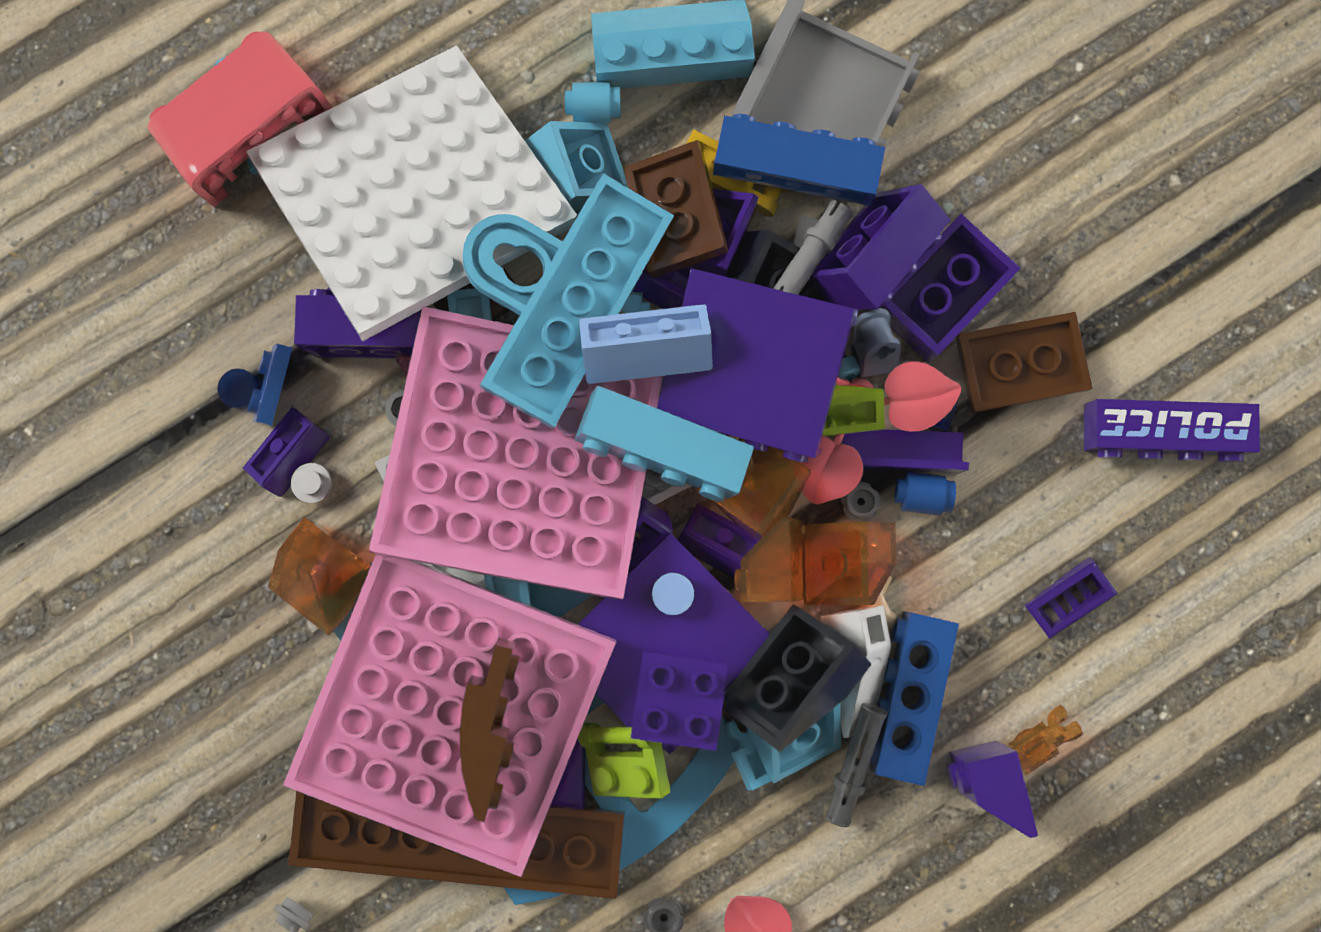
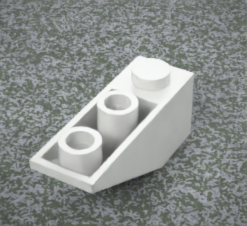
(870, 634)

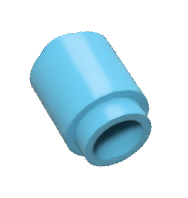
(593, 102)

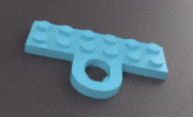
(580, 279)

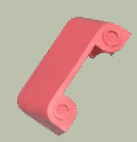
(233, 110)

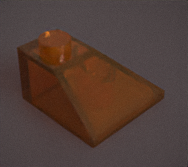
(767, 491)
(847, 562)
(773, 566)
(318, 575)

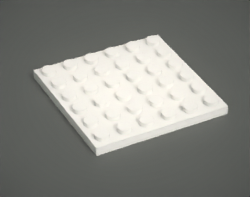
(399, 182)

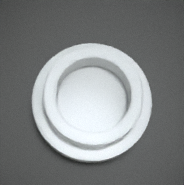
(311, 483)

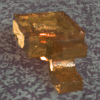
(1040, 743)

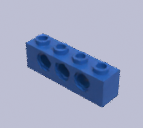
(912, 760)

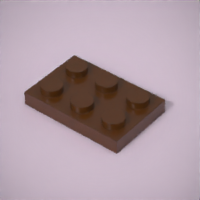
(682, 187)
(1023, 362)

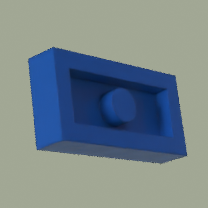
(274, 367)

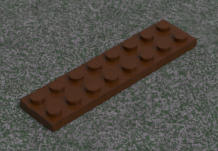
(572, 854)

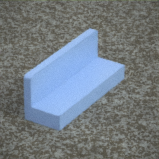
(646, 344)

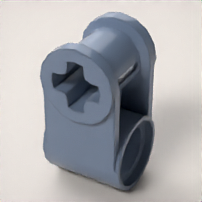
(874, 343)

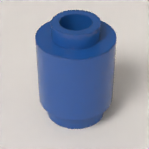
(925, 493)

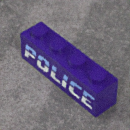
(1171, 428)

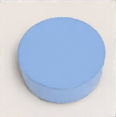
(673, 593)

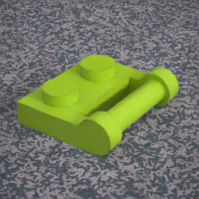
(623, 772)

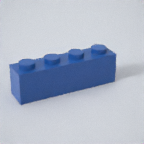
(799, 159)

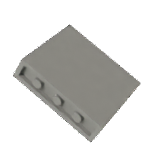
(825, 79)

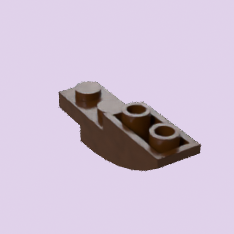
(482, 742)

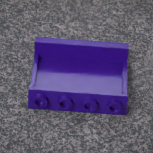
(770, 365)
(710, 629)

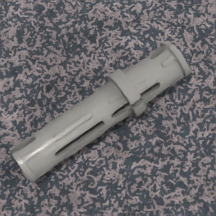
(818, 242)

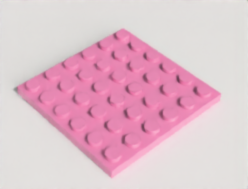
(496, 488)
(394, 702)

